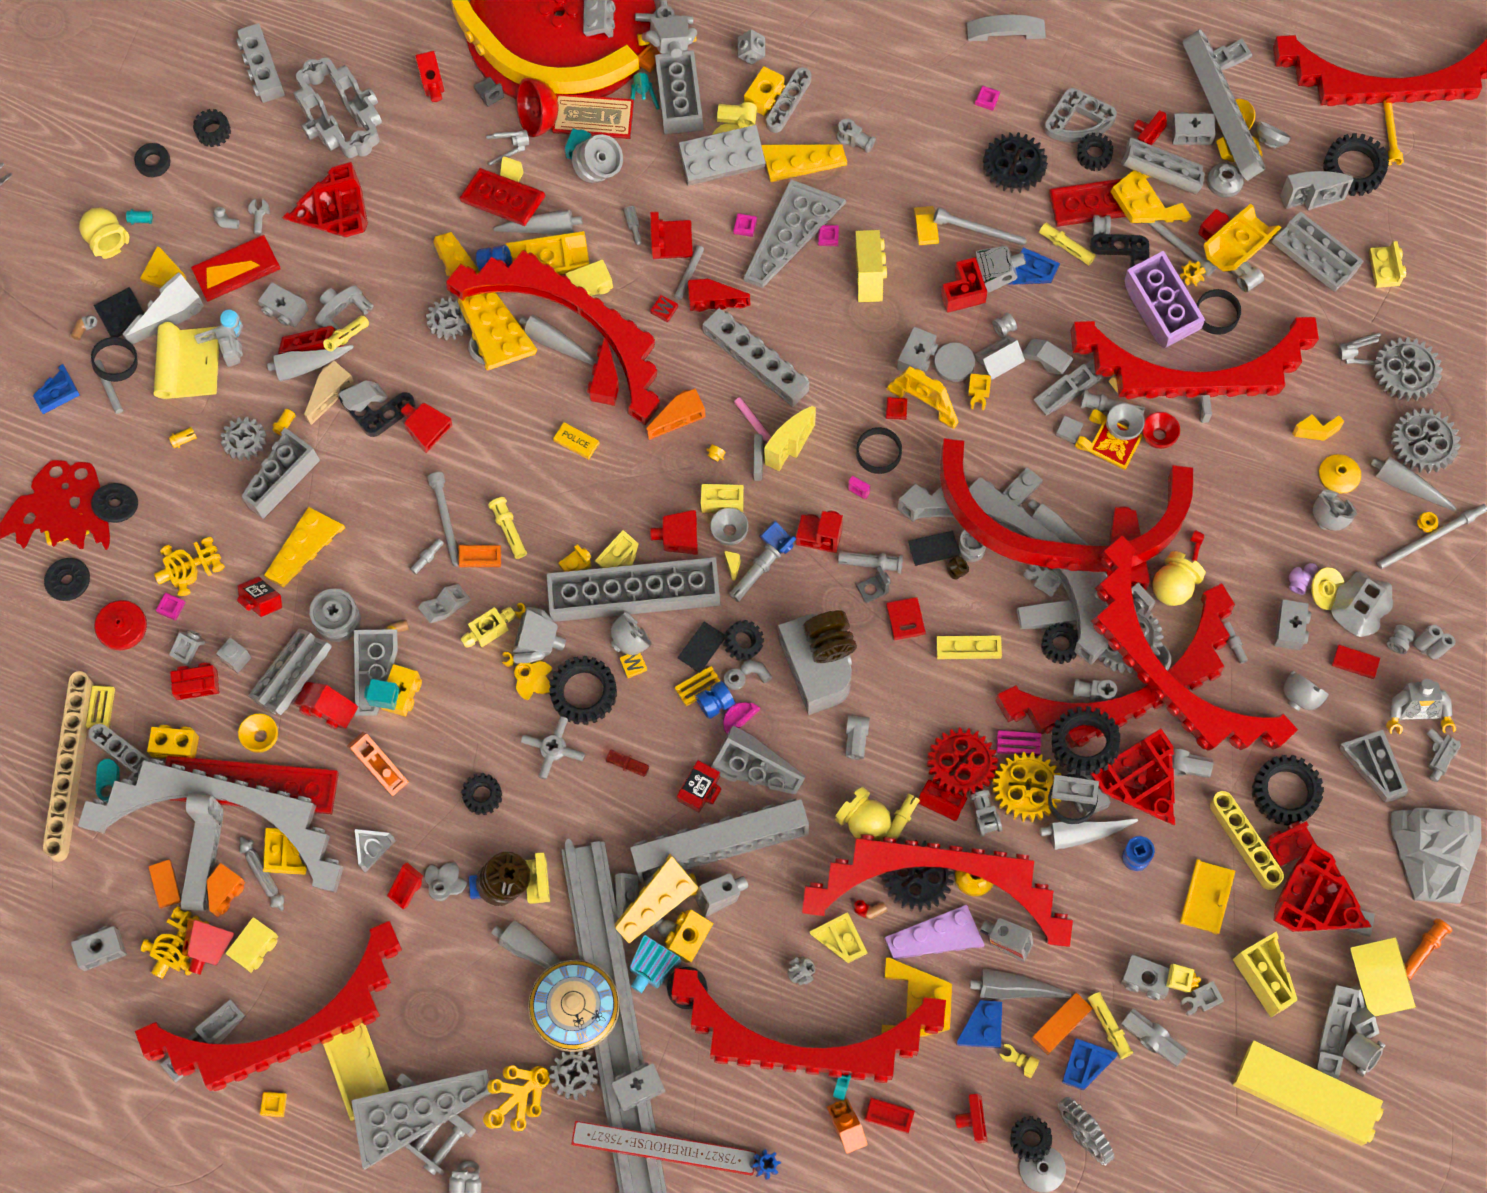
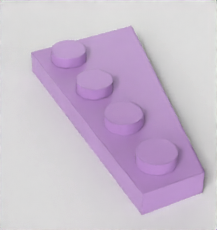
(937, 935)

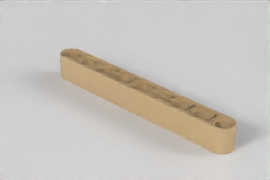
(69, 775)

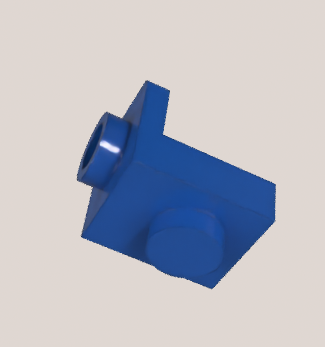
(778, 538)

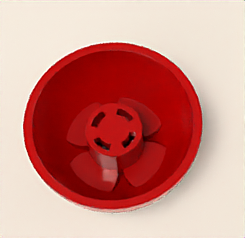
(536, 106)

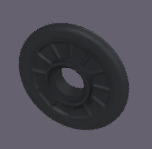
(114, 514)
(72, 590)

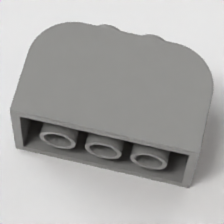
(818, 683)

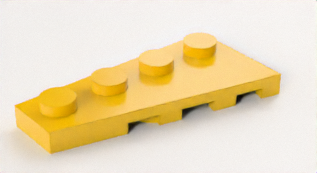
(799, 160)
(306, 539)

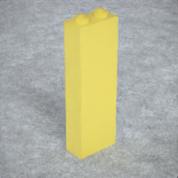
(1309, 1093)

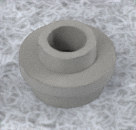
(734, 685)

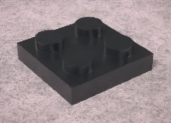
(119, 311)

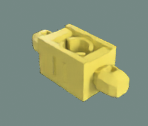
(488, 635)

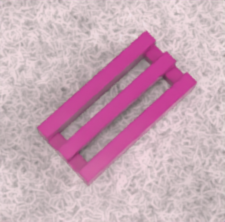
(1021, 735)

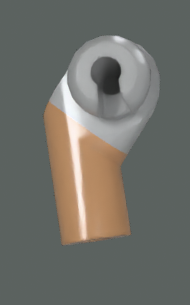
(83, 324)

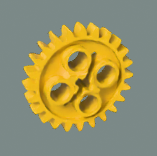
(1025, 805)

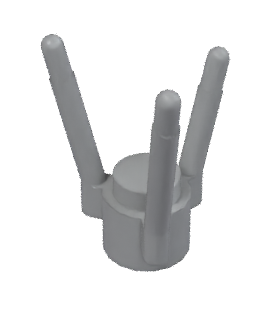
(519, 139)
(1349, 350)

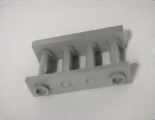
(460, 1129)

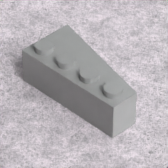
(279, 473)

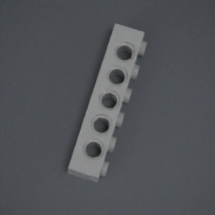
(789, 392)

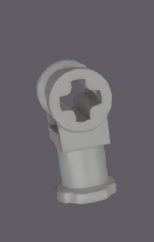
(854, 135)
(1095, 690)
(986, 816)

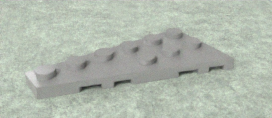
(400, 1116)

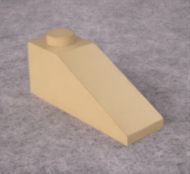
(326, 390)

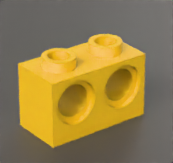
(172, 745)

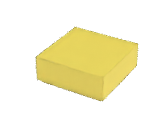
(1180, 978)

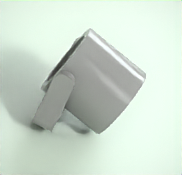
(1363, 1053)

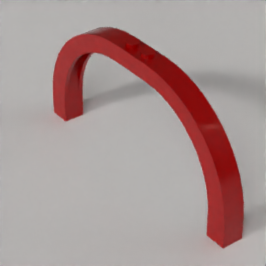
(1052, 553)

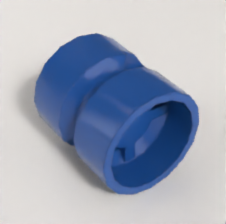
(499, 252)
(715, 699)
(1138, 853)

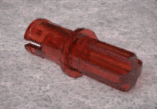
(627, 763)

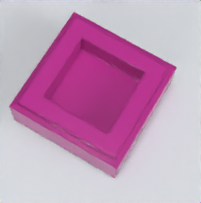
(987, 98)
(745, 225)
(828, 235)
(859, 487)
(170, 606)

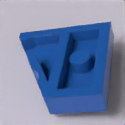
(1036, 270)
(56, 391)
(983, 1026)

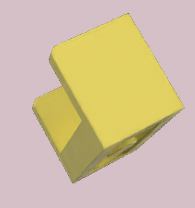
(721, 496)

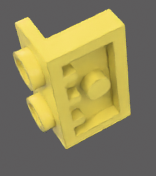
(1387, 265)
(538, 886)

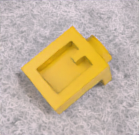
(576, 560)

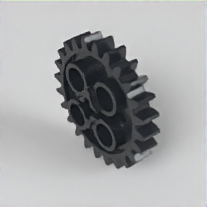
(1031, 168)
(929, 891)

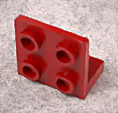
(670, 238)

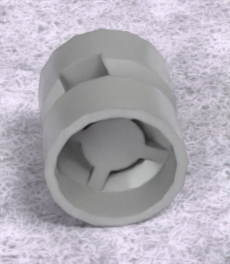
(970, 548)

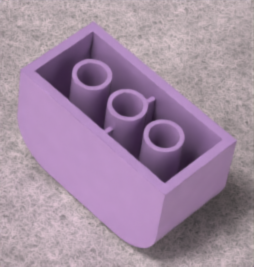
(1163, 300)

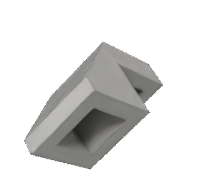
(1049, 355)
(447, 603)
(1362, 1019)

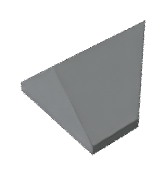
(371, 846)

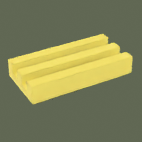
(92, 704)

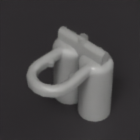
(1434, 642)
(465, 1181)

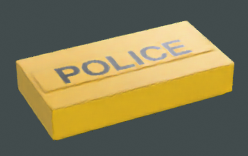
(576, 441)

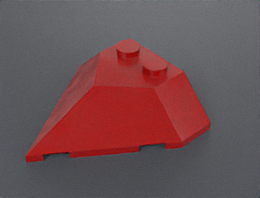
(333, 204)
(1143, 777)
(1318, 896)

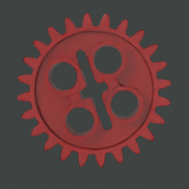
(946, 750)

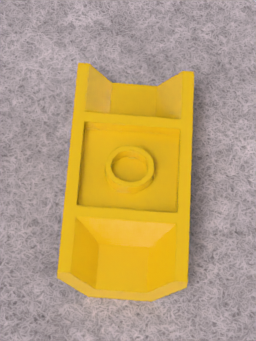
(1238, 240)
(561, 252)

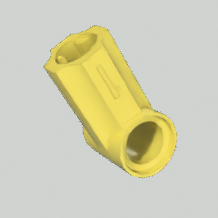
(742, 115)

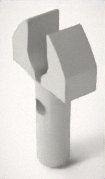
(265, 209)

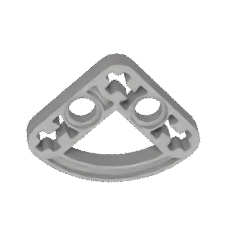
(1078, 105)

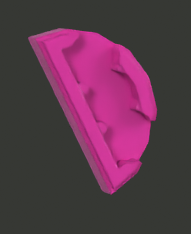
(739, 714)

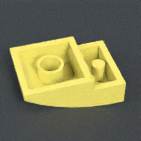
(789, 438)
(1383, 977)

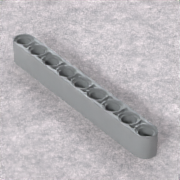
(1224, 105)

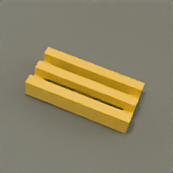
(694, 679)

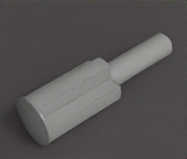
(633, 222)

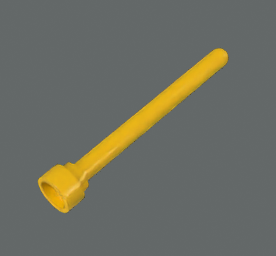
(1394, 153)

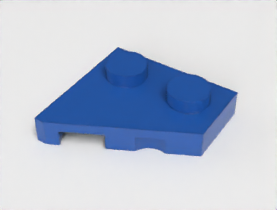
(1086, 1064)

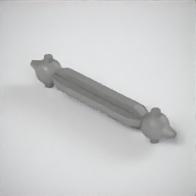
(263, 877)

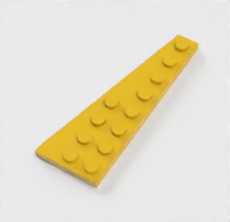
(492, 324)

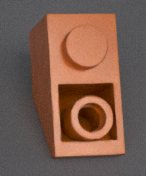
(222, 888)
(847, 1125)

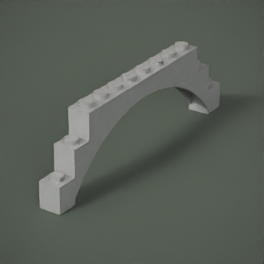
(1078, 584)
(164, 783)

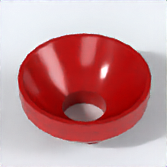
(1164, 422)

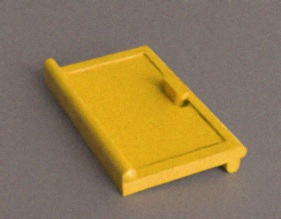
(1207, 890)

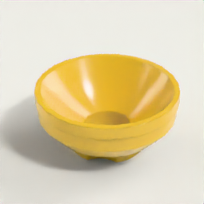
(254, 724)
(972, 886)

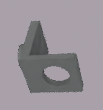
(489, 91)
(880, 581)

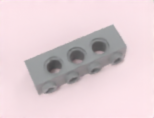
(253, 38)

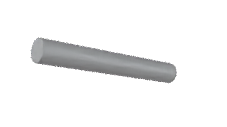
(689, 272)
(110, 390)

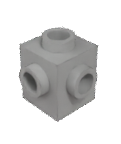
(751, 47)

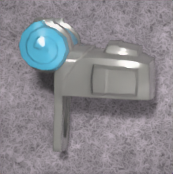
(227, 337)

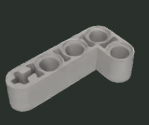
(125, 753)

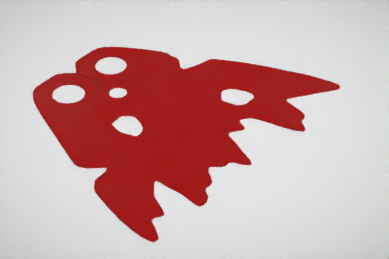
(53, 508)

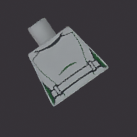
(998, 266)

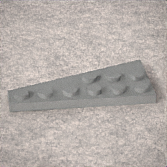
(795, 222)

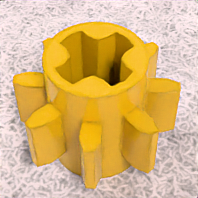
(1187, 273)

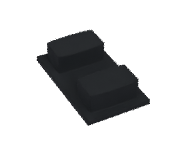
(933, 548)
(701, 647)

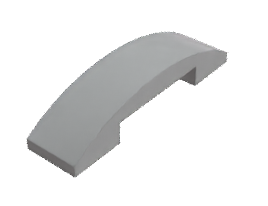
(1005, 26)
(1335, 1030)

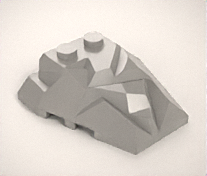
(1436, 851)

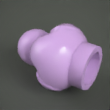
(1302, 579)

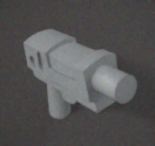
(1445, 751)

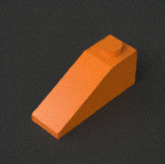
(679, 412)
(377, 763)

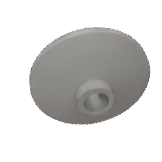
(1043, 1181)

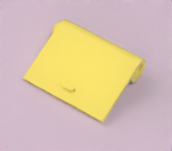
(183, 365)

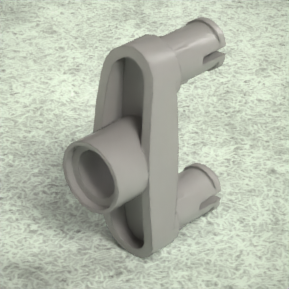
(335, 303)

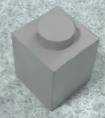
(233, 655)

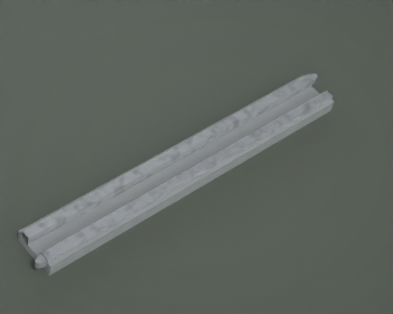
(621, 1052)

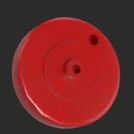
(120, 625)

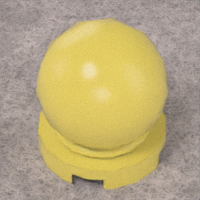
(103, 232)
(1176, 580)
(865, 816)

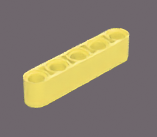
(1247, 851)

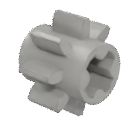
(801, 970)

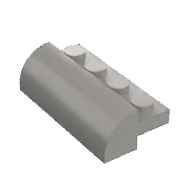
(1163, 166)
(1318, 252)
(289, 672)

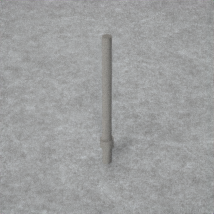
(1465, 518)

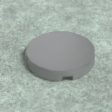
(954, 362)

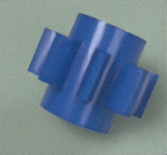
(759, 1164)

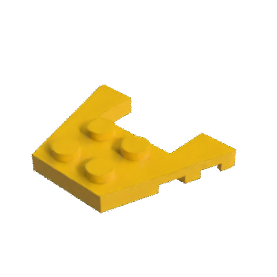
(1141, 202)
(927, 390)
(919, 986)

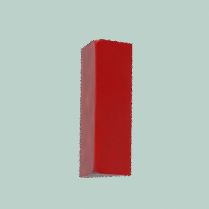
(940, 801)

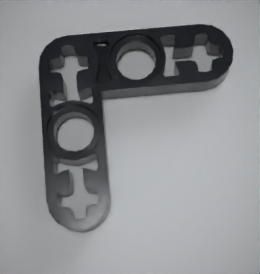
(1134, 252)
(372, 417)

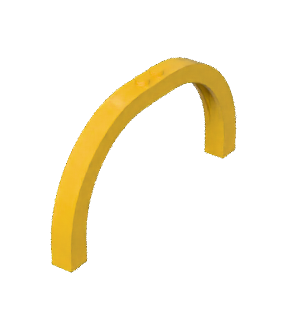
(561, 80)

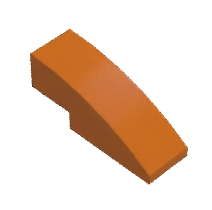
(1061, 1023)

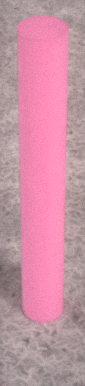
(752, 419)

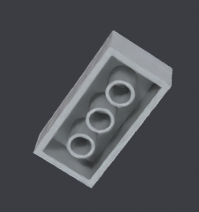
(679, 93)
(721, 155)

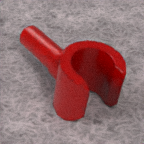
(1197, 538)

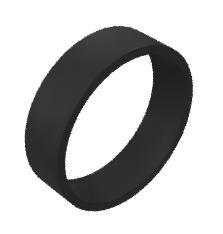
(1226, 295)
(117, 376)
(874, 431)
(1065, 819)

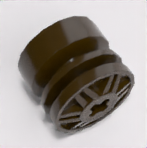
(829, 636)
(495, 887)

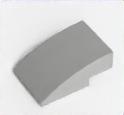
(1315, 189)

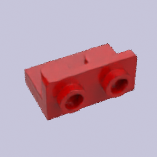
(1290, 844)

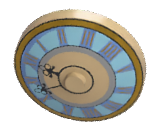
(574, 1005)

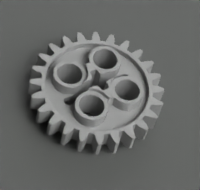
(1408, 369)
(1418, 424)
(1151, 633)
(1086, 1131)

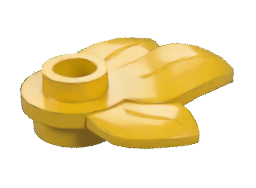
(535, 681)

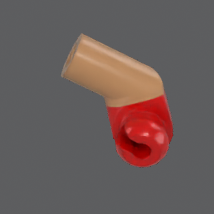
(867, 911)

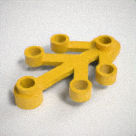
(518, 1096)

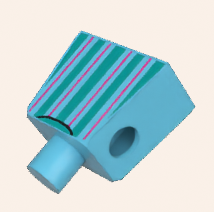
(652, 964)

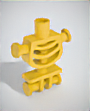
(206, 557)
(163, 963)

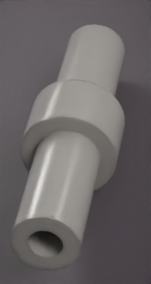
(426, 556)
(1235, 643)

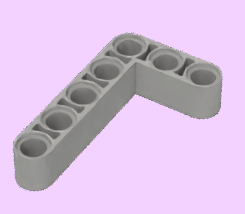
(203, 851)

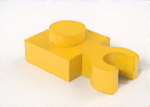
(979, 388)

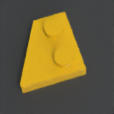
(160, 269)
(281, 854)

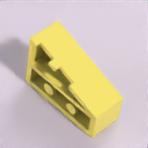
(870, 265)
(1267, 975)

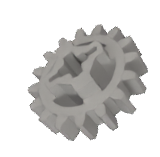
(448, 319)
(245, 440)
(583, 1077)

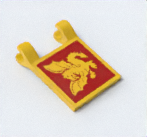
(1106, 445)

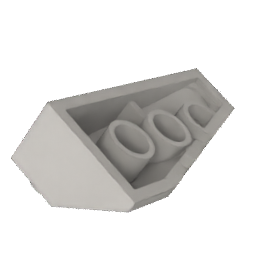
(750, 761)

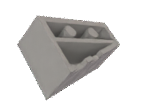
(1376, 764)

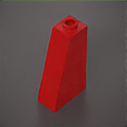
(1126, 523)

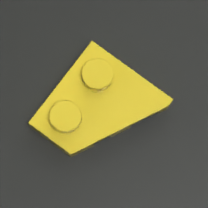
(619, 553)
(841, 938)

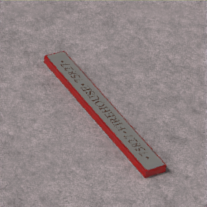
(663, 1148)

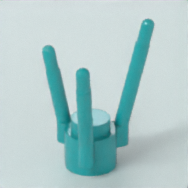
(642, 85)

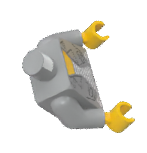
(1421, 701)

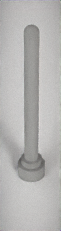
(942, 216)
(1209, 267)
(437, 482)

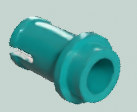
(139, 217)

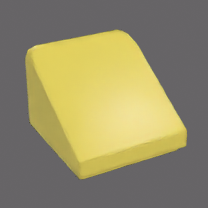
(511, 169)
(733, 563)

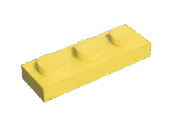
(969, 647)

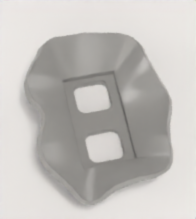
(1350, 593)

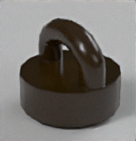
(957, 567)

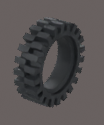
(1372, 150)
(583, 666)
(1087, 763)
(1295, 766)

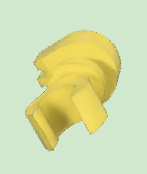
(1029, 1065)

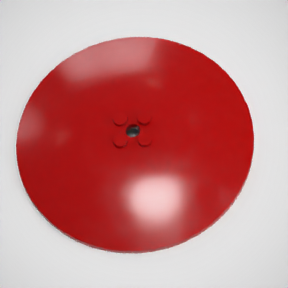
(549, 40)

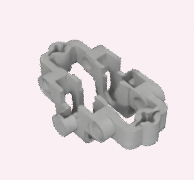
(326, 127)

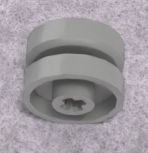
(597, 158)
(335, 615)

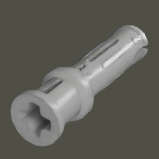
(1101, 402)
(886, 562)
(760, 566)

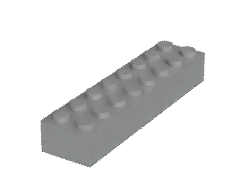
(633, 589)
(723, 839)

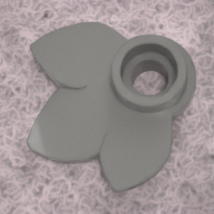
(444, 878)

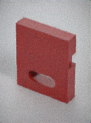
(905, 613)

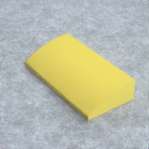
(355, 1066)

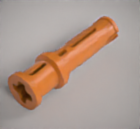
(1430, 942)

